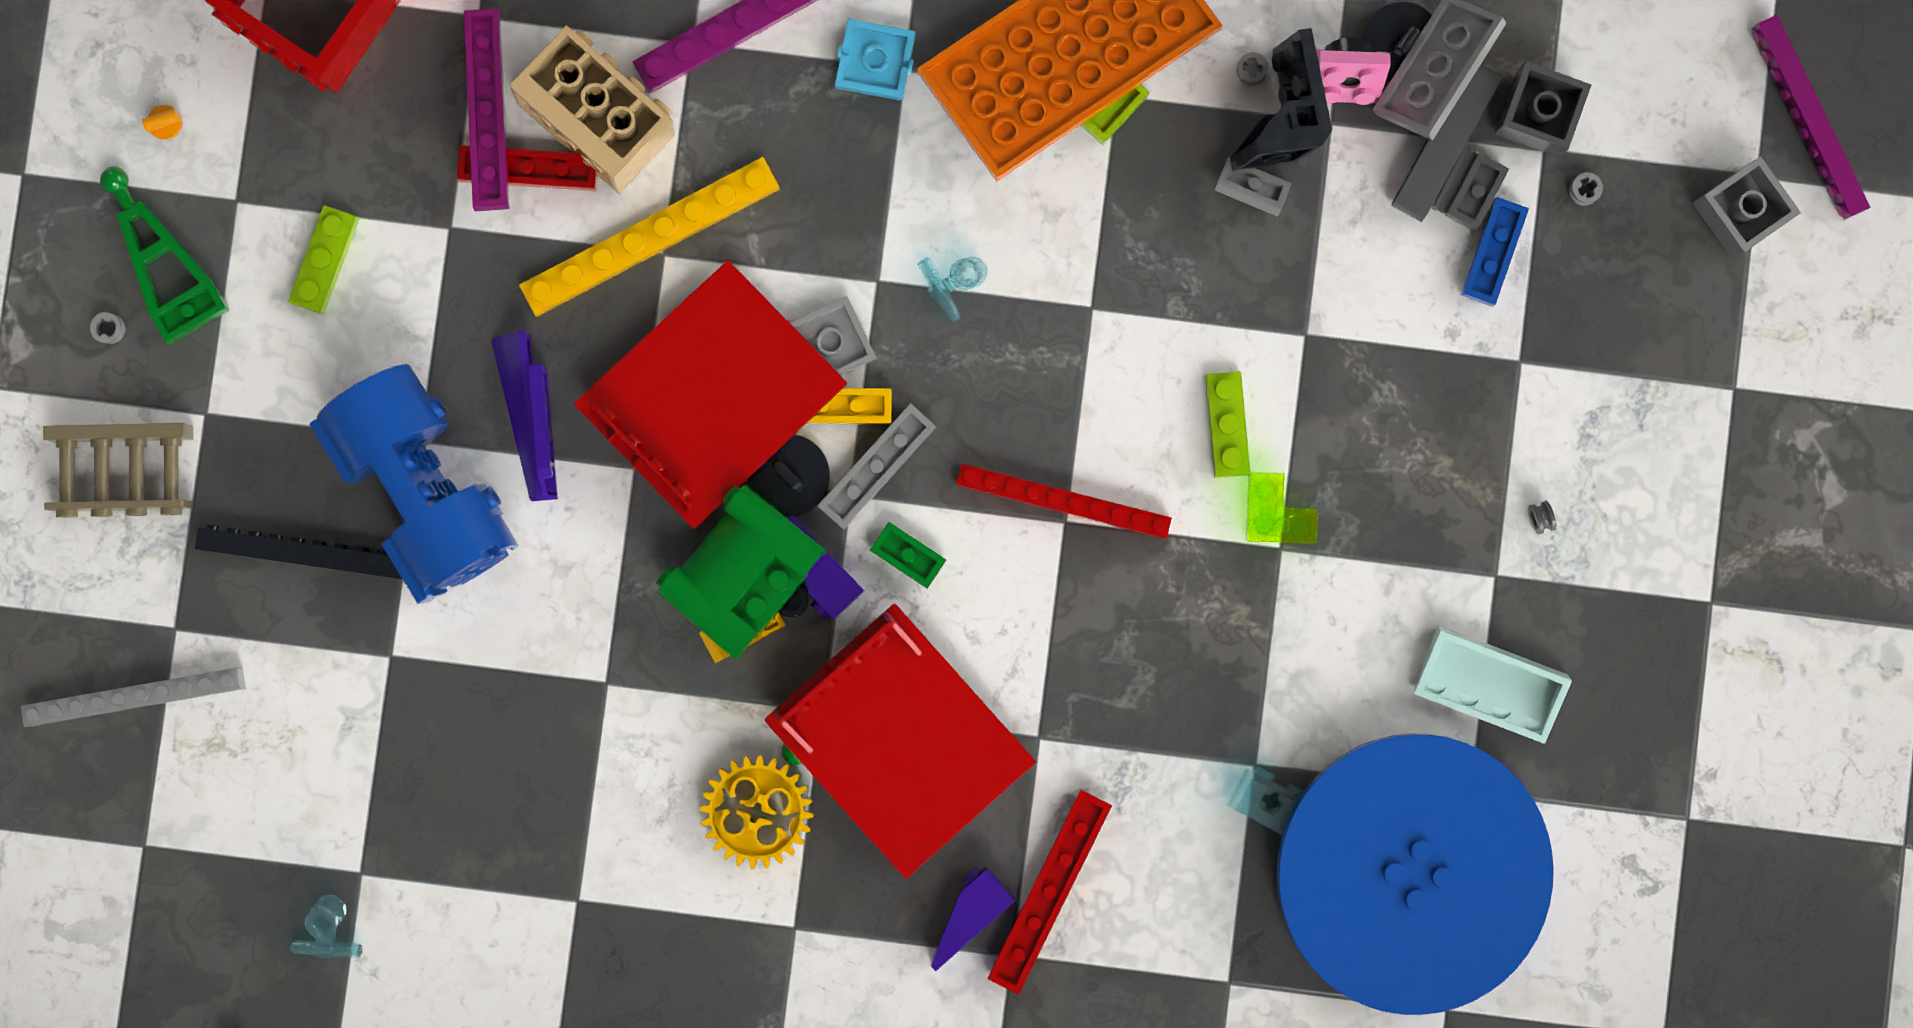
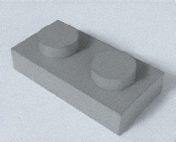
(1254, 188)

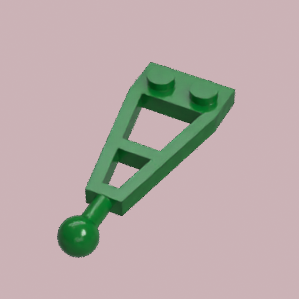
(187, 310)

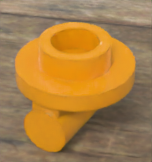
(163, 122)

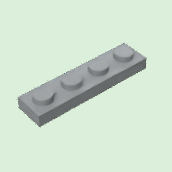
(877, 466)

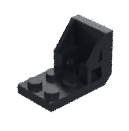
(1304, 115)

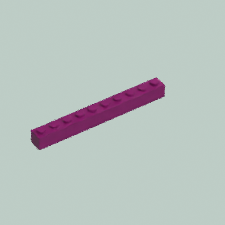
(1810, 117)

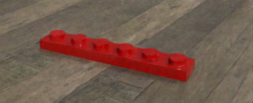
(1049, 892)

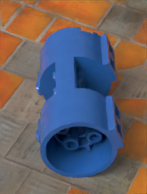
(384, 431)

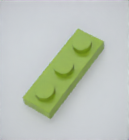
(323, 260)
(1227, 424)

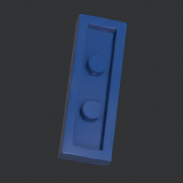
(1494, 251)

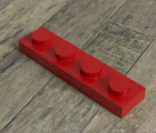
(538, 169)

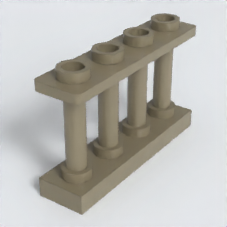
(101, 440)

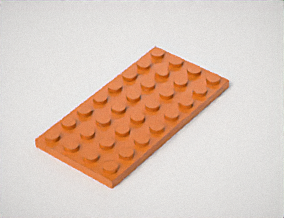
(1054, 67)

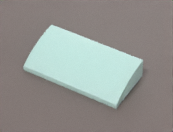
(1492, 684)

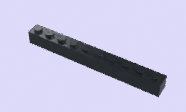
(295, 551)

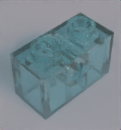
(1248, 795)

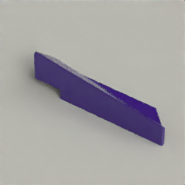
(529, 411)

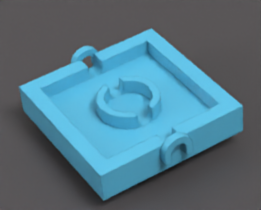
(875, 59)

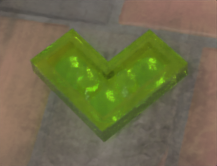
(1268, 518)

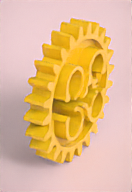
(747, 843)

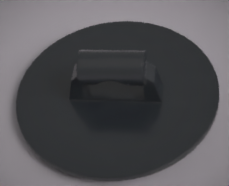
(1395, 31)
(793, 477)

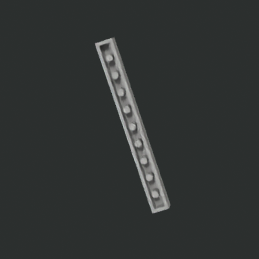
(133, 697)

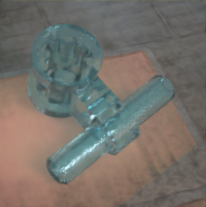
(940, 289)
(322, 924)

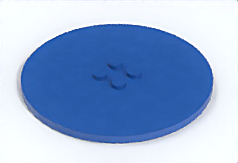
(1415, 874)

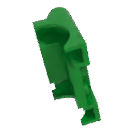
(741, 571)

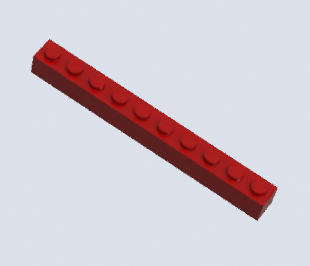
(1064, 501)

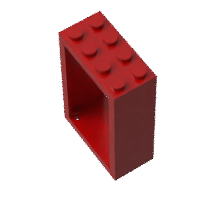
(337, 58)

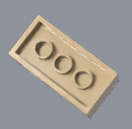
(562, 96)

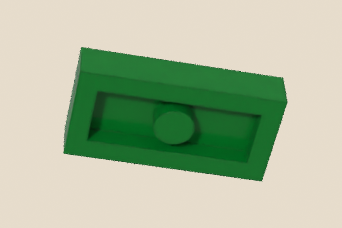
(908, 555)

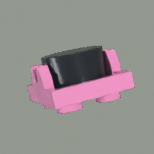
(1353, 71)

